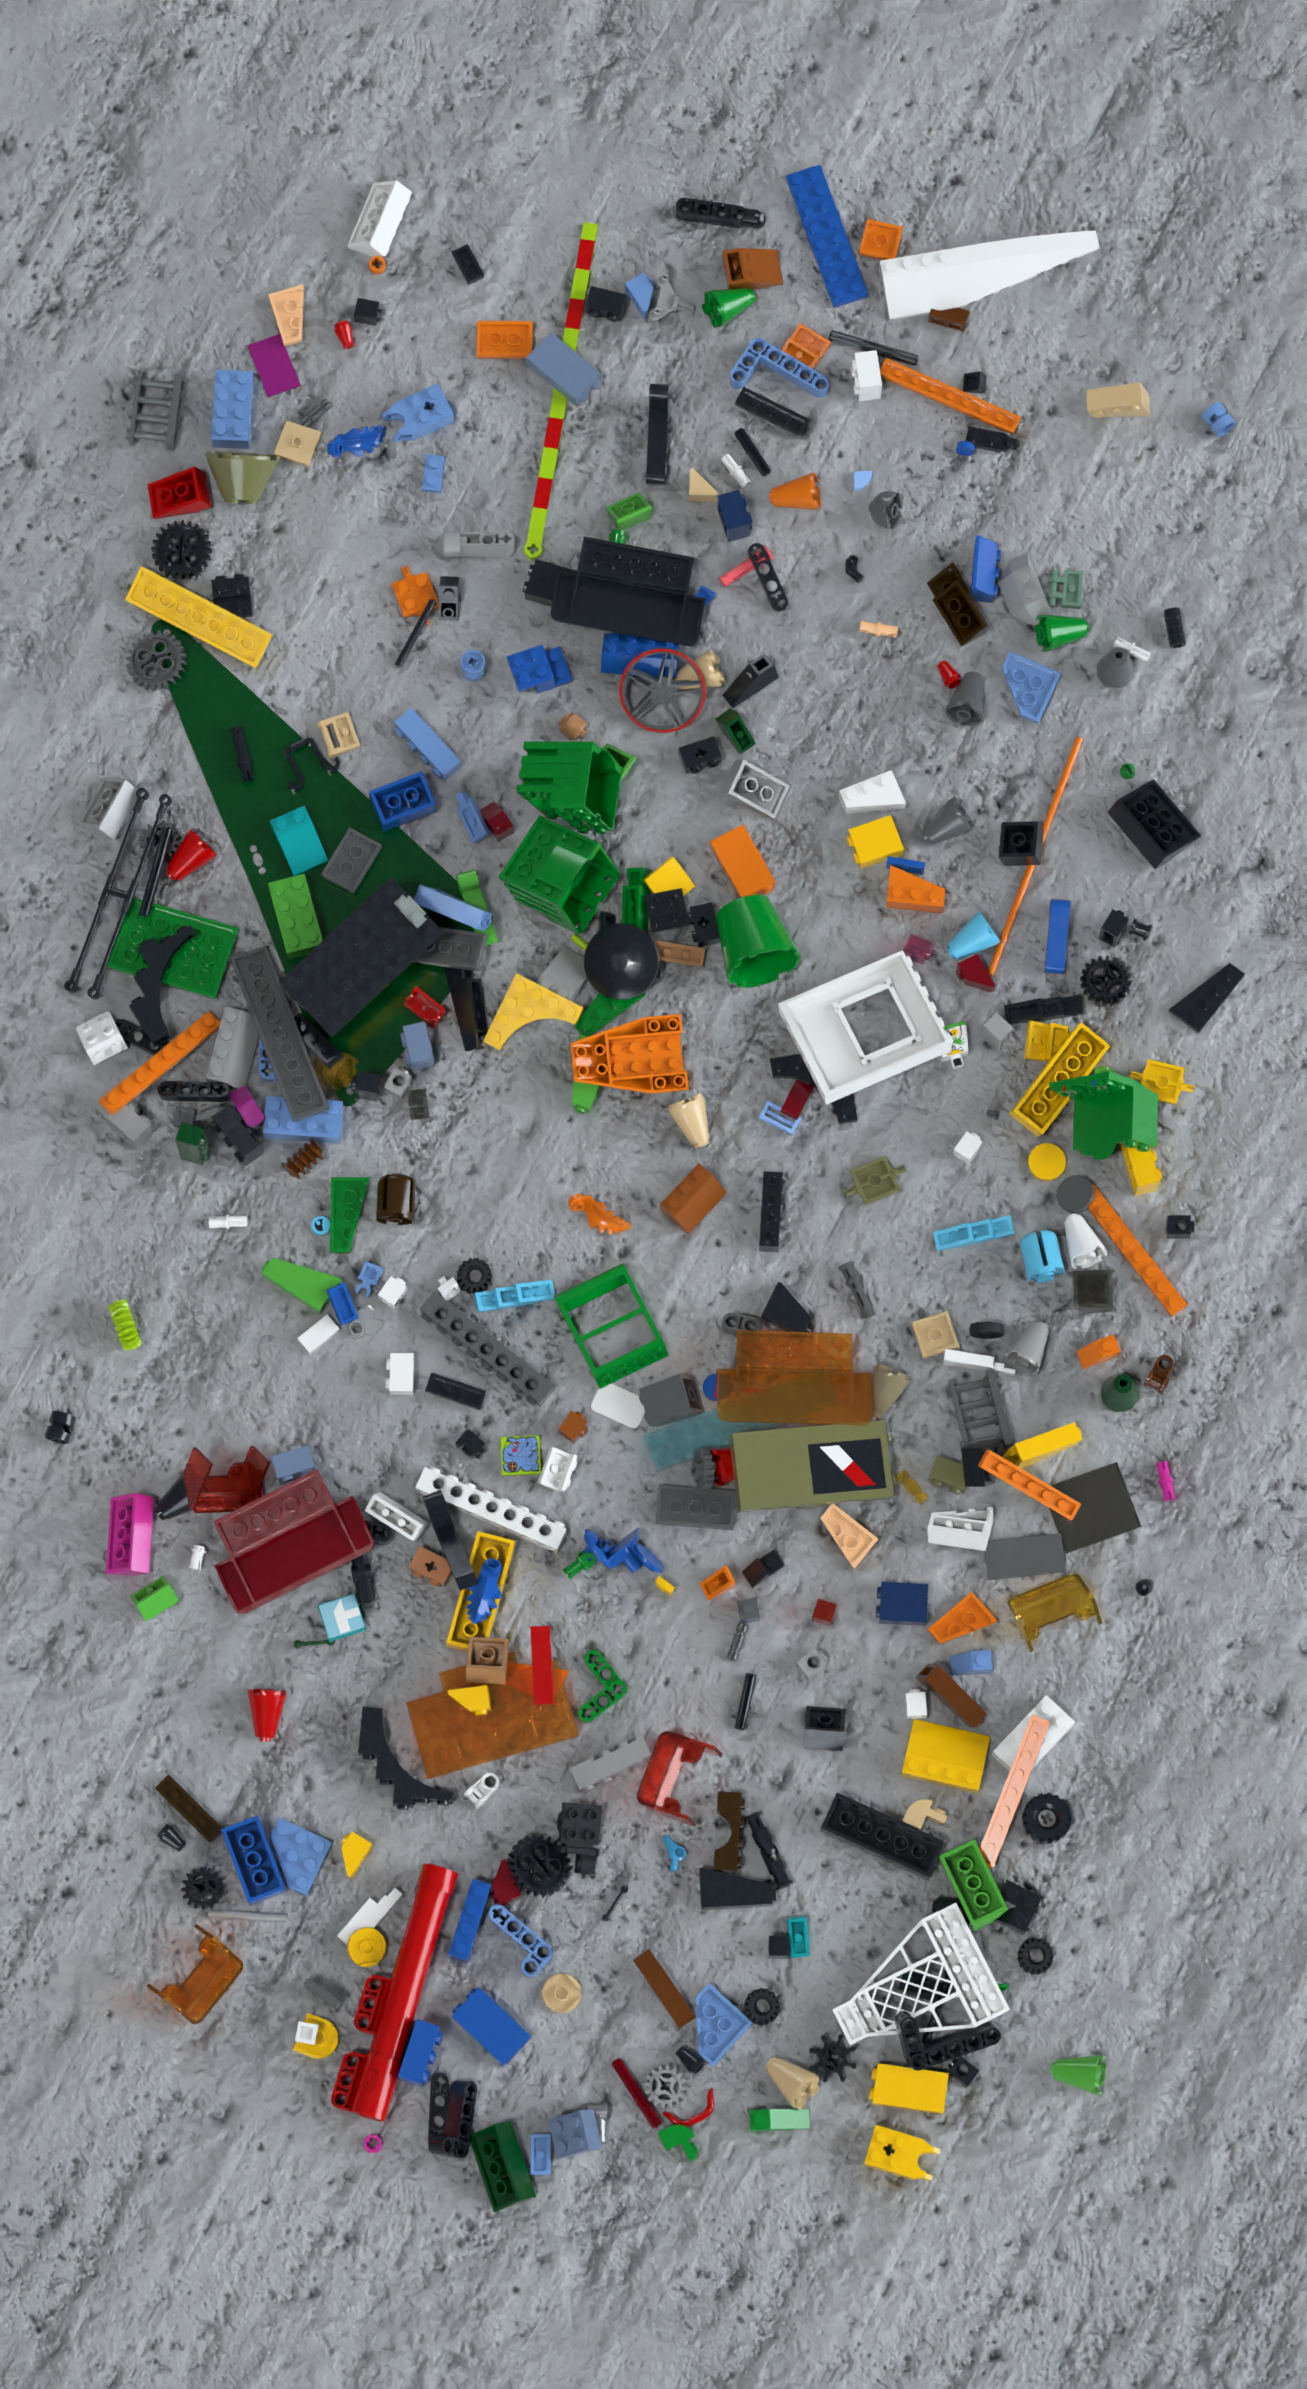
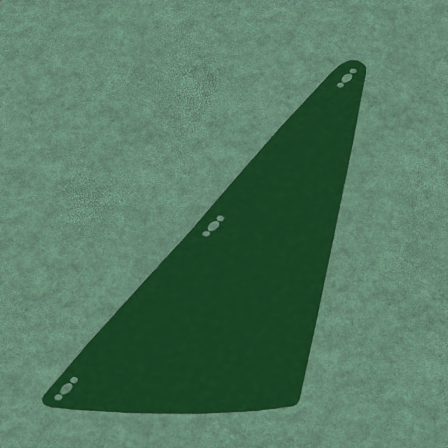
(211, 704)

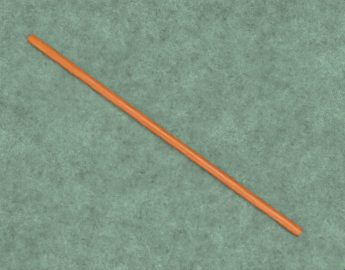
(1030, 868)

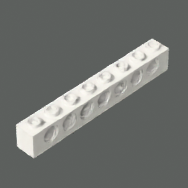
(552, 1541)

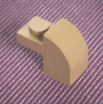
(920, 1811)

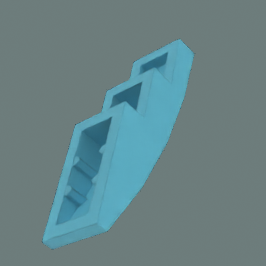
(974, 1233)
(514, 1296)

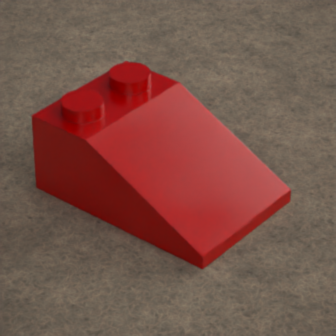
(179, 494)

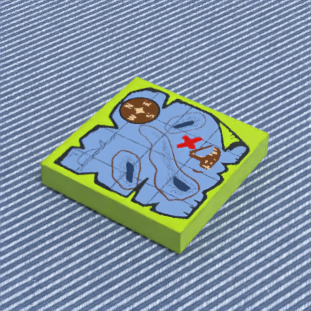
(520, 1455)

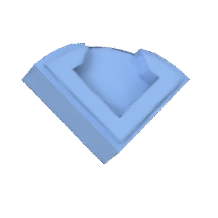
(861, 479)

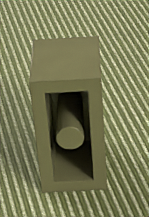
(948, 1474)

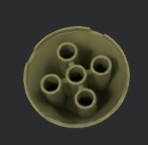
(241, 474)

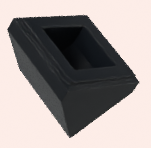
(605, 919)

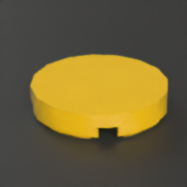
(1047, 1162)
(366, 1947)

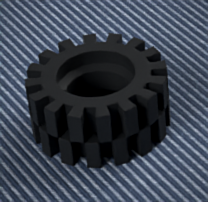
(474, 1265)
(1046, 1950)
(756, 1995)

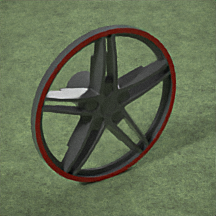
(662, 690)

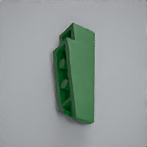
(633, 898)

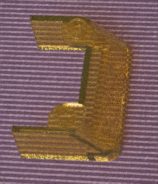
(1050, 1604)

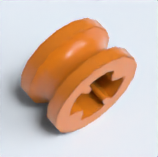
(373, 269)

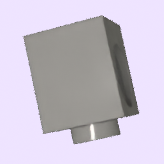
(398, 1091)
(807, 1671)

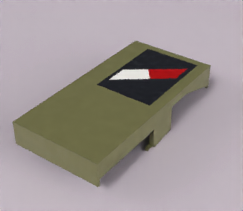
(811, 1466)

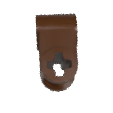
(1158, 1377)

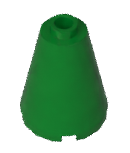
(1059, 630)

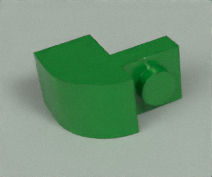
(679, 2135)

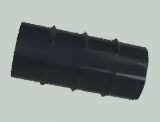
(1174, 627)

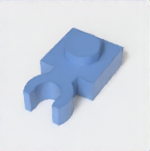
(369, 1276)

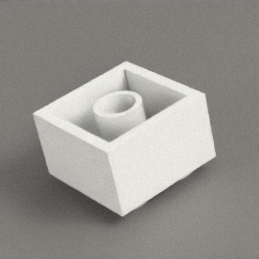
(866, 375)

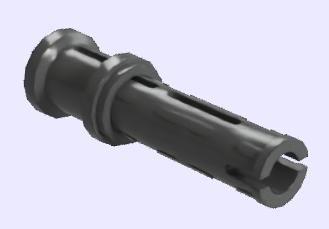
(853, 1281)

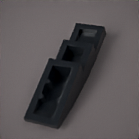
(1044, 1009)

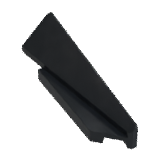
(468, 1006)

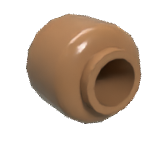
(572, 726)

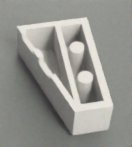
(873, 794)
(961, 1529)

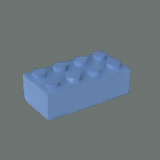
(232, 409)
(320, 1128)

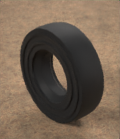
(986, 1330)

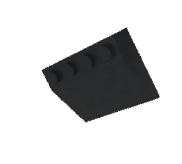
(1153, 823)

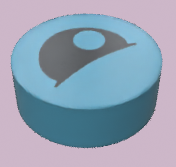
(320, 1225)

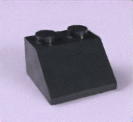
(824, 1728)

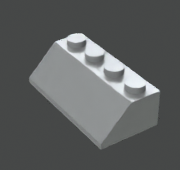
(233, 1049)

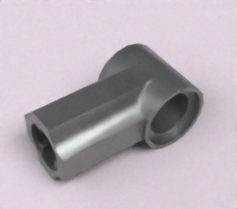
(600, 2112)

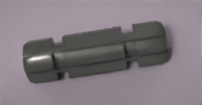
(315, 413)
(737, 1642)

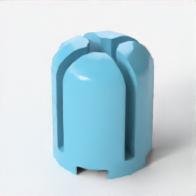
(1033, 1260)

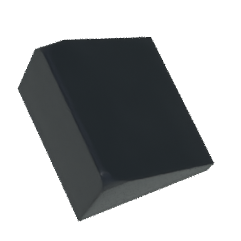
(974, 382)

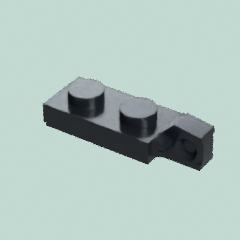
(990, 440)

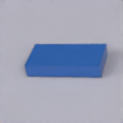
(906, 865)
(342, 1303)

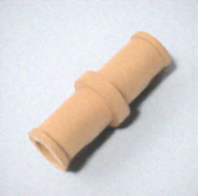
(878, 629)

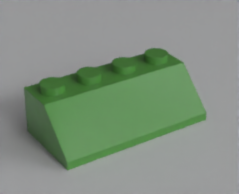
(974, 1884)

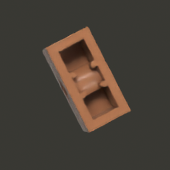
(426, 1558)

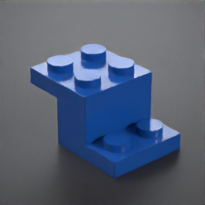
(539, 669)

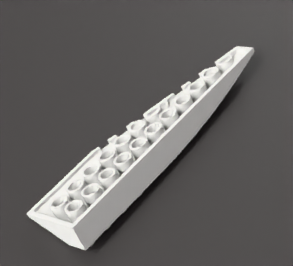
(971, 272)

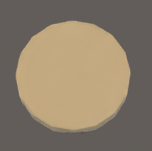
(561, 1993)

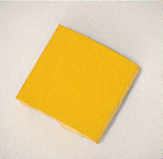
(1043, 1040)

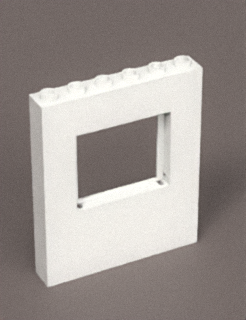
(830, 1044)

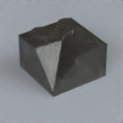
(1092, 1291)

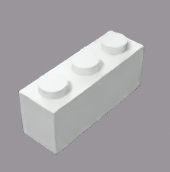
(396, 1516)

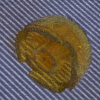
(340, 1073)

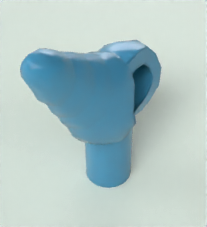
(675, 1852)

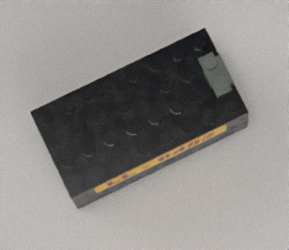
(361, 957)

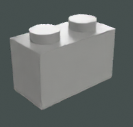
(996, 1031)

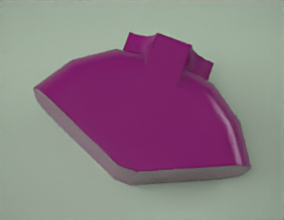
(247, 1106)

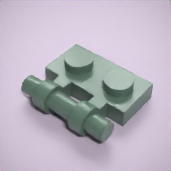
(1071, 589)

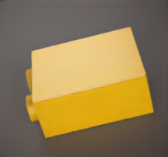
(874, 842)

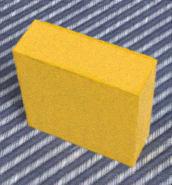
(664, 1586)

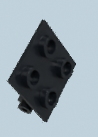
(666, 910)

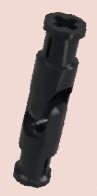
(764, 1842)

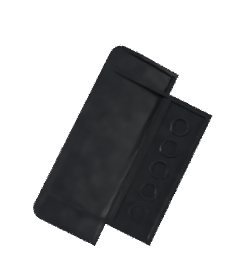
(630, 593)

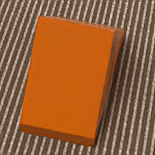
(718, 1583)

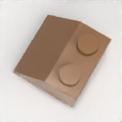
(487, 1660)

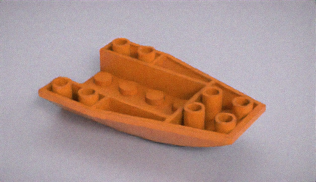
(633, 1056)

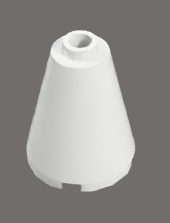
(1082, 1243)

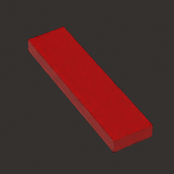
(542, 1665)

